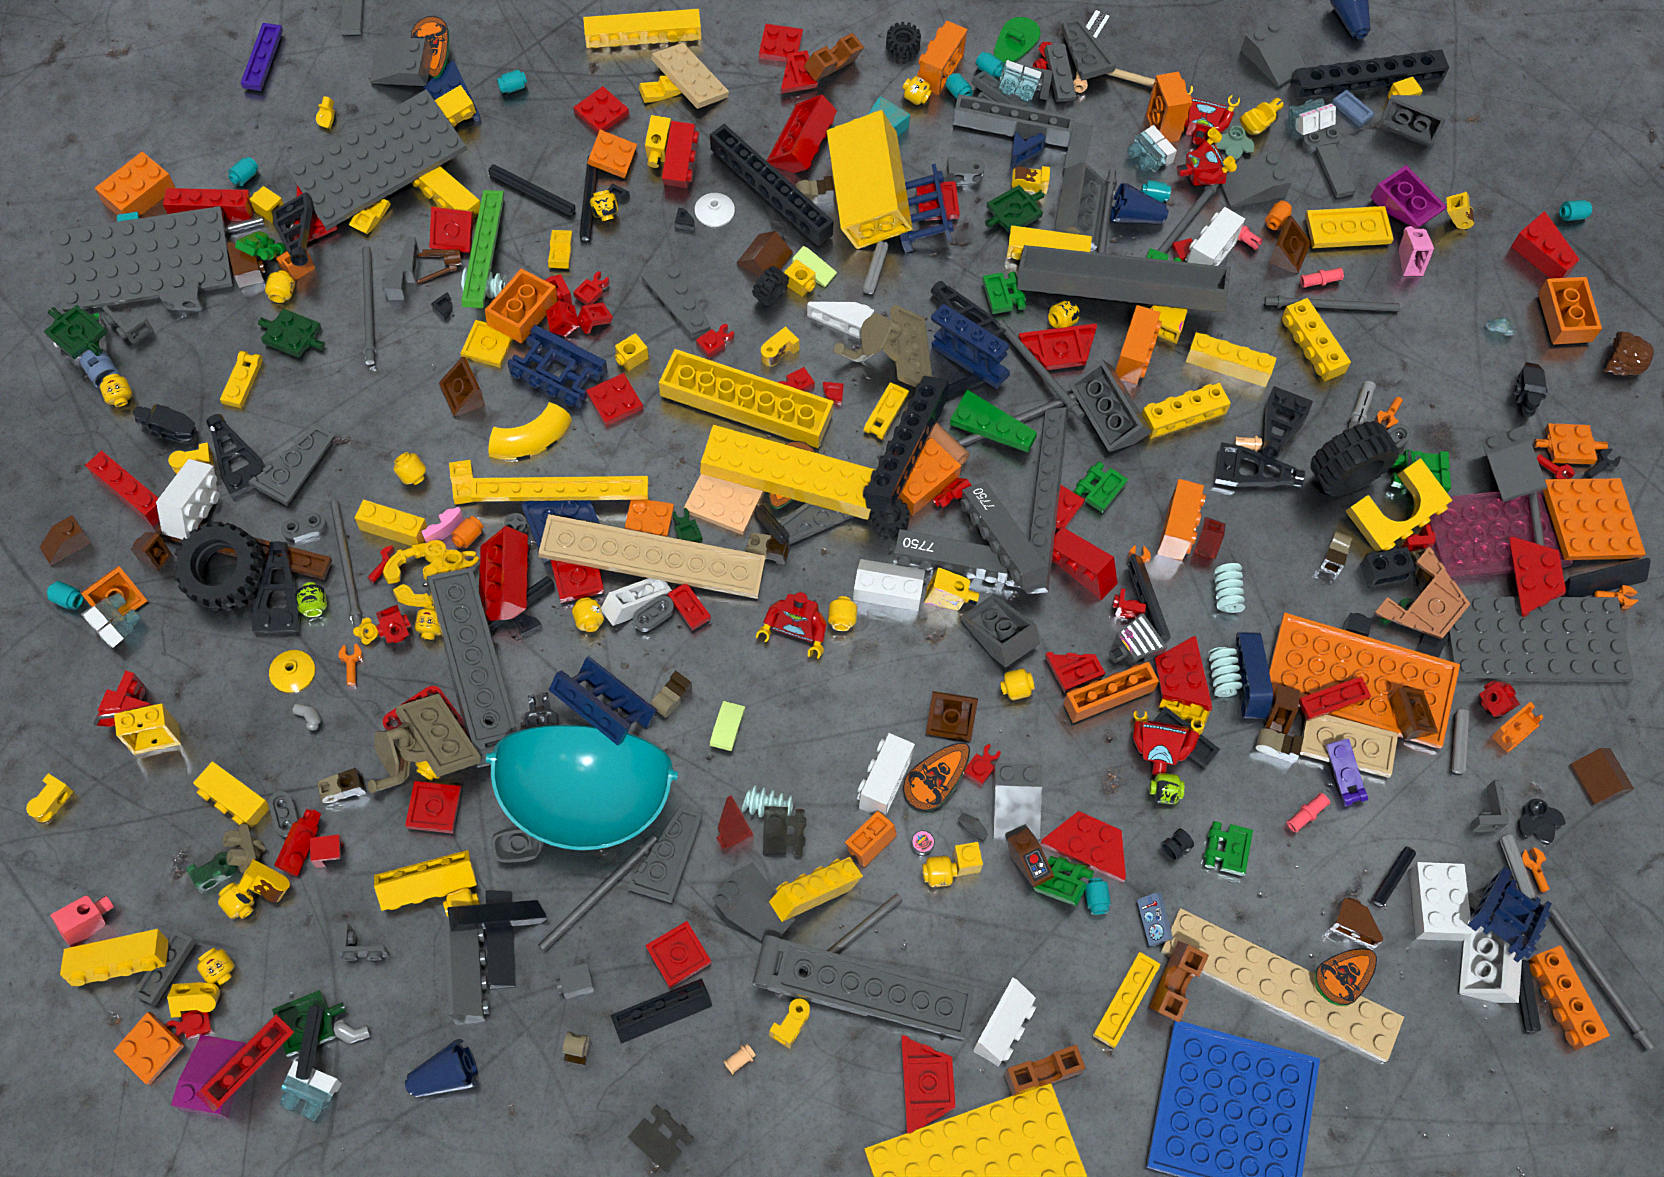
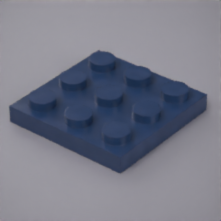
(537, 513)

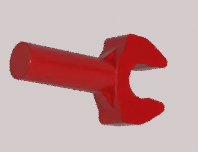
(1556, 470)
(378, 571)

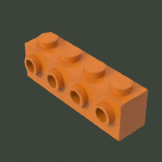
(1110, 691)
(1568, 998)

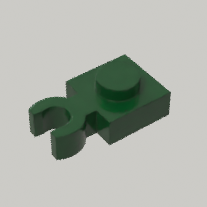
(687, 529)

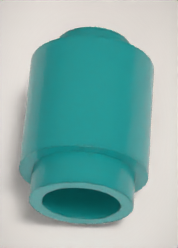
(990, 64)
(511, 81)
(958, 85)
(243, 171)
(1157, 190)
(1575, 210)
(65, 595)
(1098, 896)

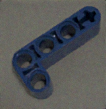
(1254, 676)

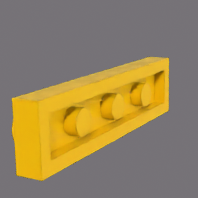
(1126, 1000)

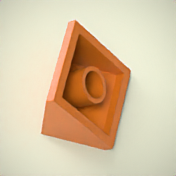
(112, 583)

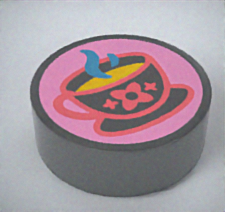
(922, 842)

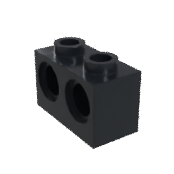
(1389, 570)

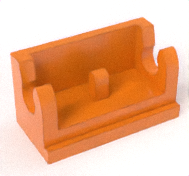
(1517, 728)
(871, 838)

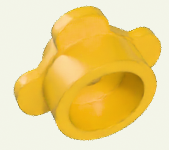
(367, 637)

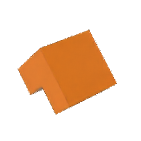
(295, 271)

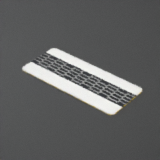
(1097, 22)

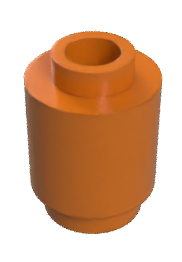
(1278, 214)
(467, 532)

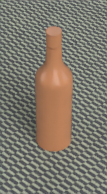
(949, 444)

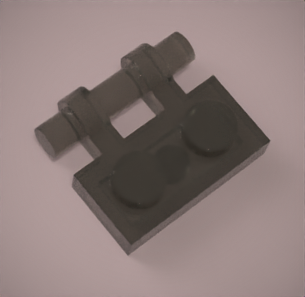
(775, 830)
(657, 1145)

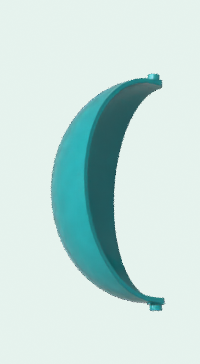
(578, 785)

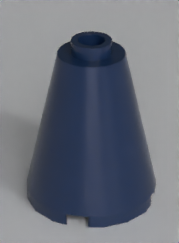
(1354, 16)
(1137, 207)
(444, 1072)

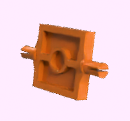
(1570, 443)

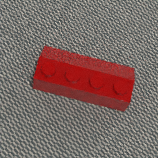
(802, 135)
(504, 574)

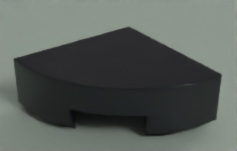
(620, 193)
(684, 220)
(443, 306)
(526, 624)

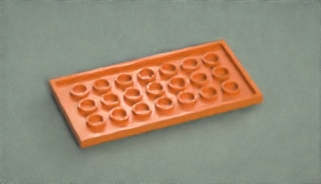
(1321, 656)

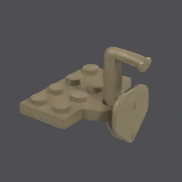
(901, 339)
(426, 734)

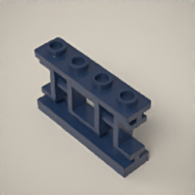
(970, 346)
(567, 354)
(1511, 915)

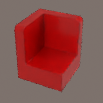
(325, 849)

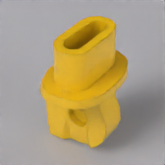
(326, 113)

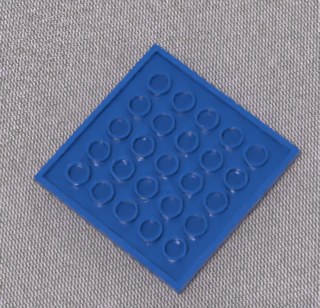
(1231, 1107)

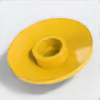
(298, 677)

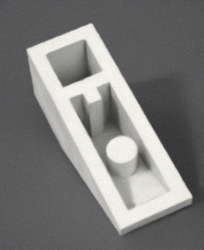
(840, 315)
(624, 602)

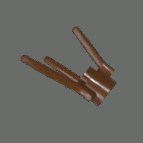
(451, 258)

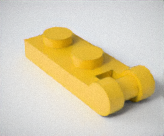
(241, 379)
(886, 410)

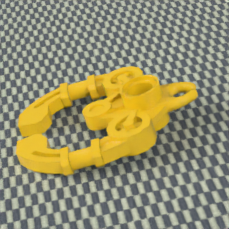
(441, 561)

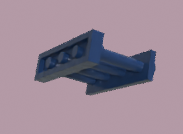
(909, 237)
(596, 712)

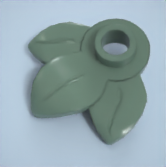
(1235, 142)

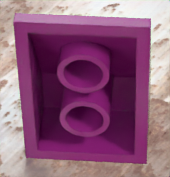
(1407, 198)
(205, 1061)

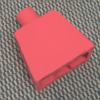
(81, 919)

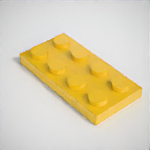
(1349, 227)

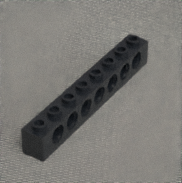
(1368, 74)
(771, 185)
(906, 445)

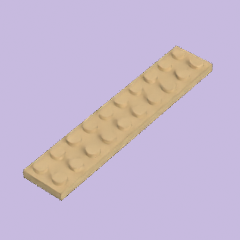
(652, 556)
(1285, 986)

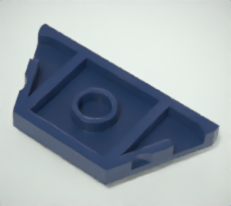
(448, 81)

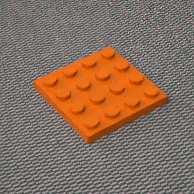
(1593, 519)

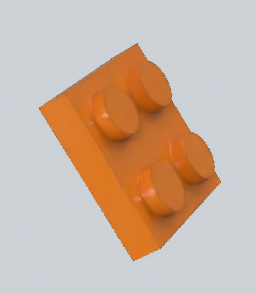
(612, 153)
(650, 517)
(148, 1048)

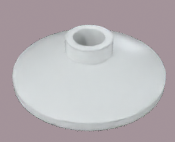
(717, 215)

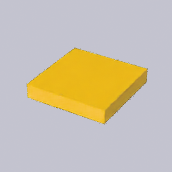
(486, 345)

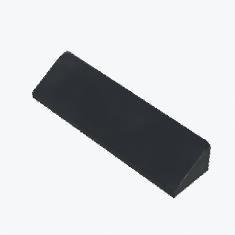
(1608, 578)
(1147, 595)
(495, 915)
(500, 947)
(661, 1010)

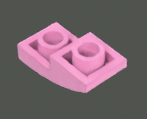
(449, 521)

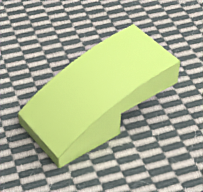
(727, 726)

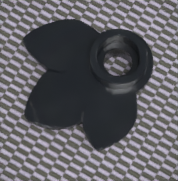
(1541, 824)

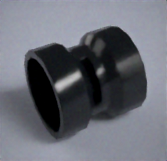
(1177, 844)

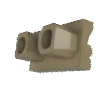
(244, 847)

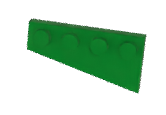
(990, 422)

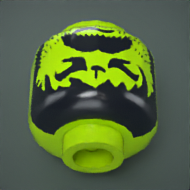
(311, 599)
(1167, 788)

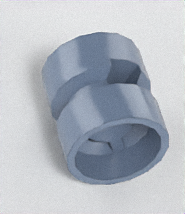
(97, 366)

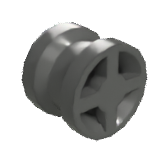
(516, 520)

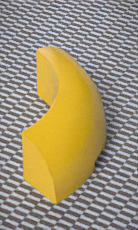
(529, 438)

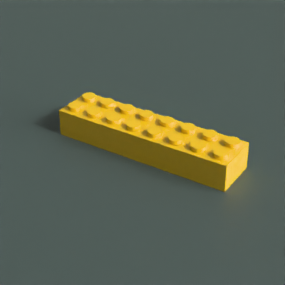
(746, 398)
(786, 471)

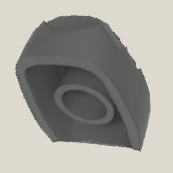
(514, 845)

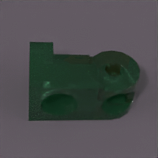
(211, 873)

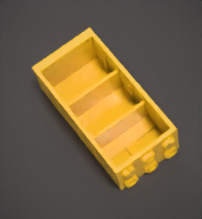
(869, 180)

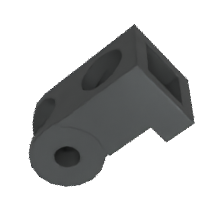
(964, 171)
(182, 298)

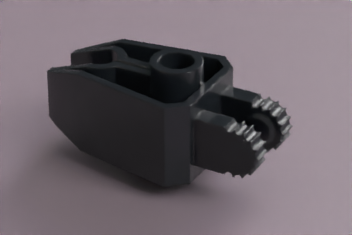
(1530, 388)
(165, 422)
(540, 718)

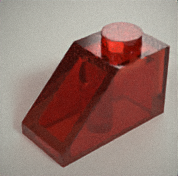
(1210, 538)
(733, 828)

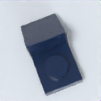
(1026, 149)

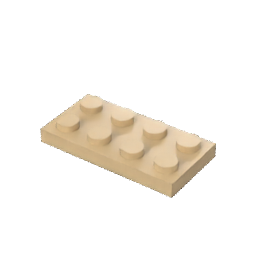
(690, 75)
(1371, 746)

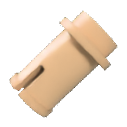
(1080, 85)
(1251, 443)
(740, 1058)

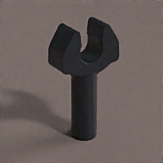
(1603, 463)

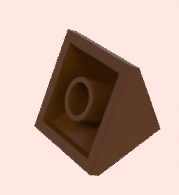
(1290, 247)
(765, 251)
(461, 389)
(1413, 713)
(951, 716)
(1601, 775)

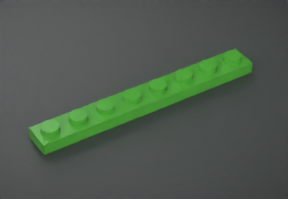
(483, 249)

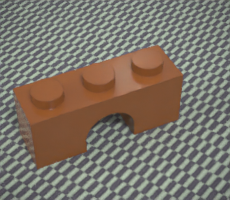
(828, 61)
(1182, 967)
(1049, 1070)

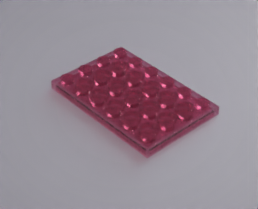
(1477, 530)

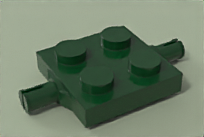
(1014, 208)
(75, 331)
(291, 333)
(295, 1015)

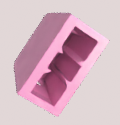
(1415, 251)

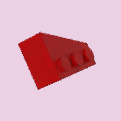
(680, 154)
(1546, 248)
(1085, 562)

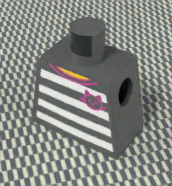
(1137, 643)

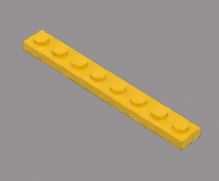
(559, 488)

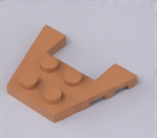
(1435, 607)

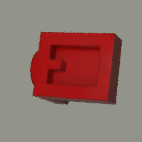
(561, 288)
(593, 315)
(1425, 539)
(1127, 609)

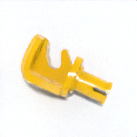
(1261, 117)

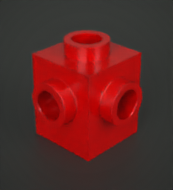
(562, 318)
(392, 624)
(1499, 698)

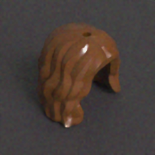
(1631, 355)

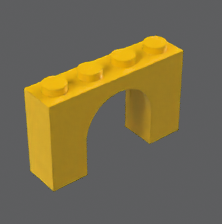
(1428, 499)

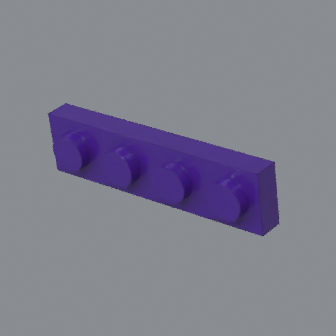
(261, 56)

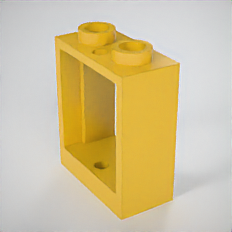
(157, 725)

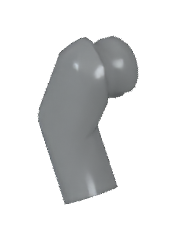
(310, 713)
(349, 1034)

